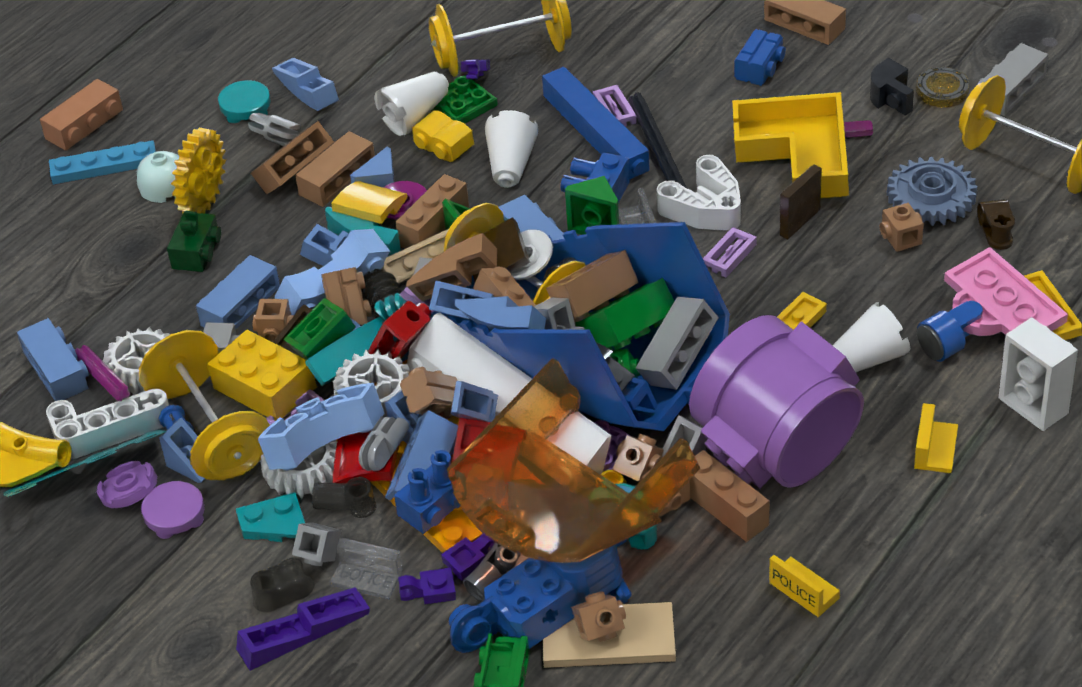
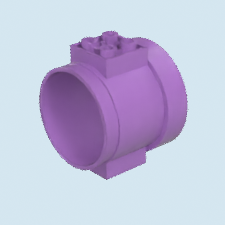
(776, 402)

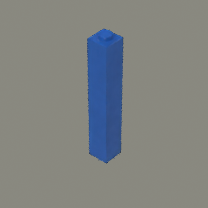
(594, 120)

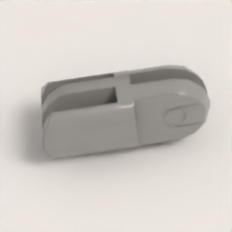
(273, 128)
(382, 442)

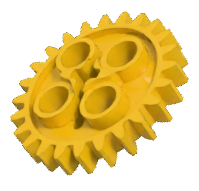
(198, 171)

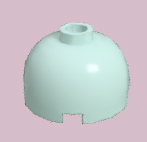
(156, 176)

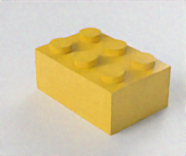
(261, 375)

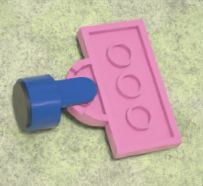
(987, 301)

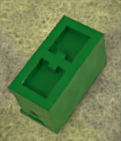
(503, 662)

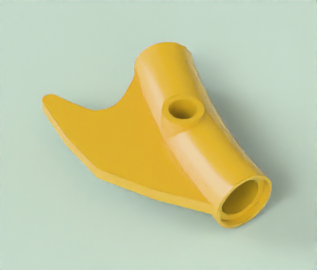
(28, 455)

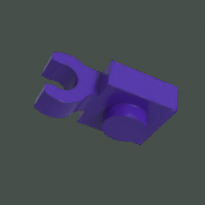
(475, 67)
(467, 555)
(433, 586)

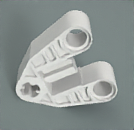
(713, 205)

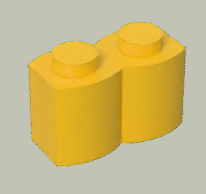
(442, 136)

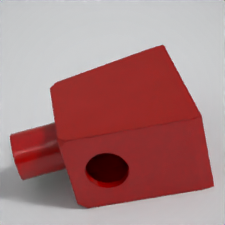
(405, 325)

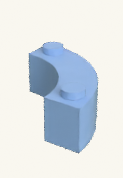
(359, 250)
(318, 423)

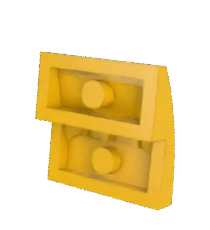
(368, 201)

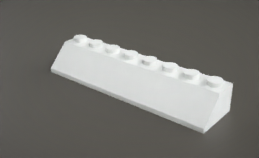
(459, 354)

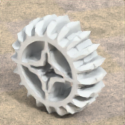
(127, 354)
(371, 369)
(313, 469)

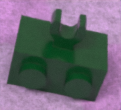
(193, 241)

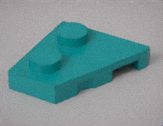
(271, 518)

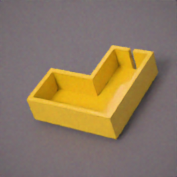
(798, 129)

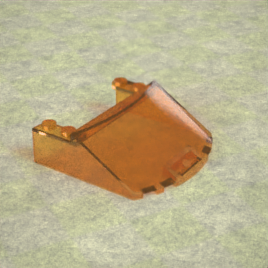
(544, 499)

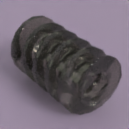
(378, 287)

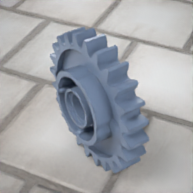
(933, 189)

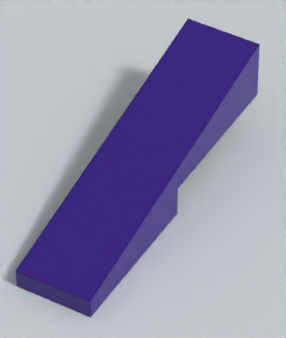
(313, 620)

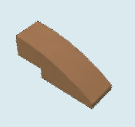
(454, 266)

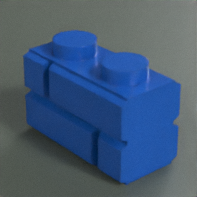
(759, 57)

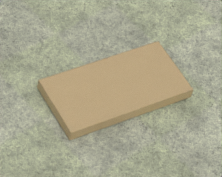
(645, 639)

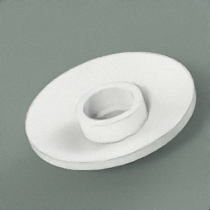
(539, 252)

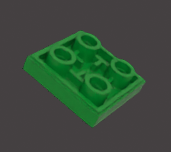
(466, 100)

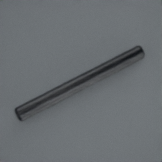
(655, 139)

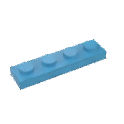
(99, 162)

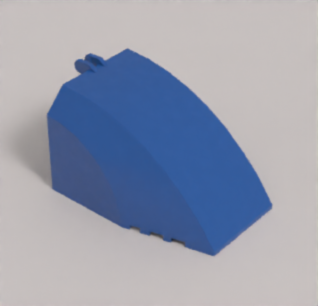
(654, 253)

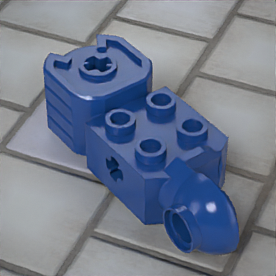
(533, 599)

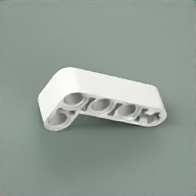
(106, 424)

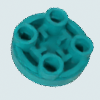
(242, 99)

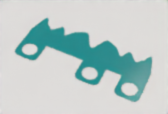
(33, 483)

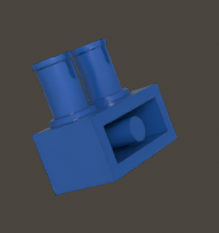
(612, 166)
(428, 495)

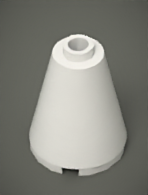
(410, 100)
(509, 144)
(873, 339)

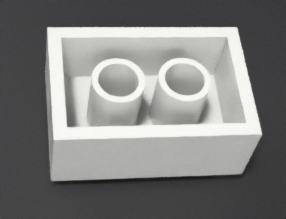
(1037, 373)

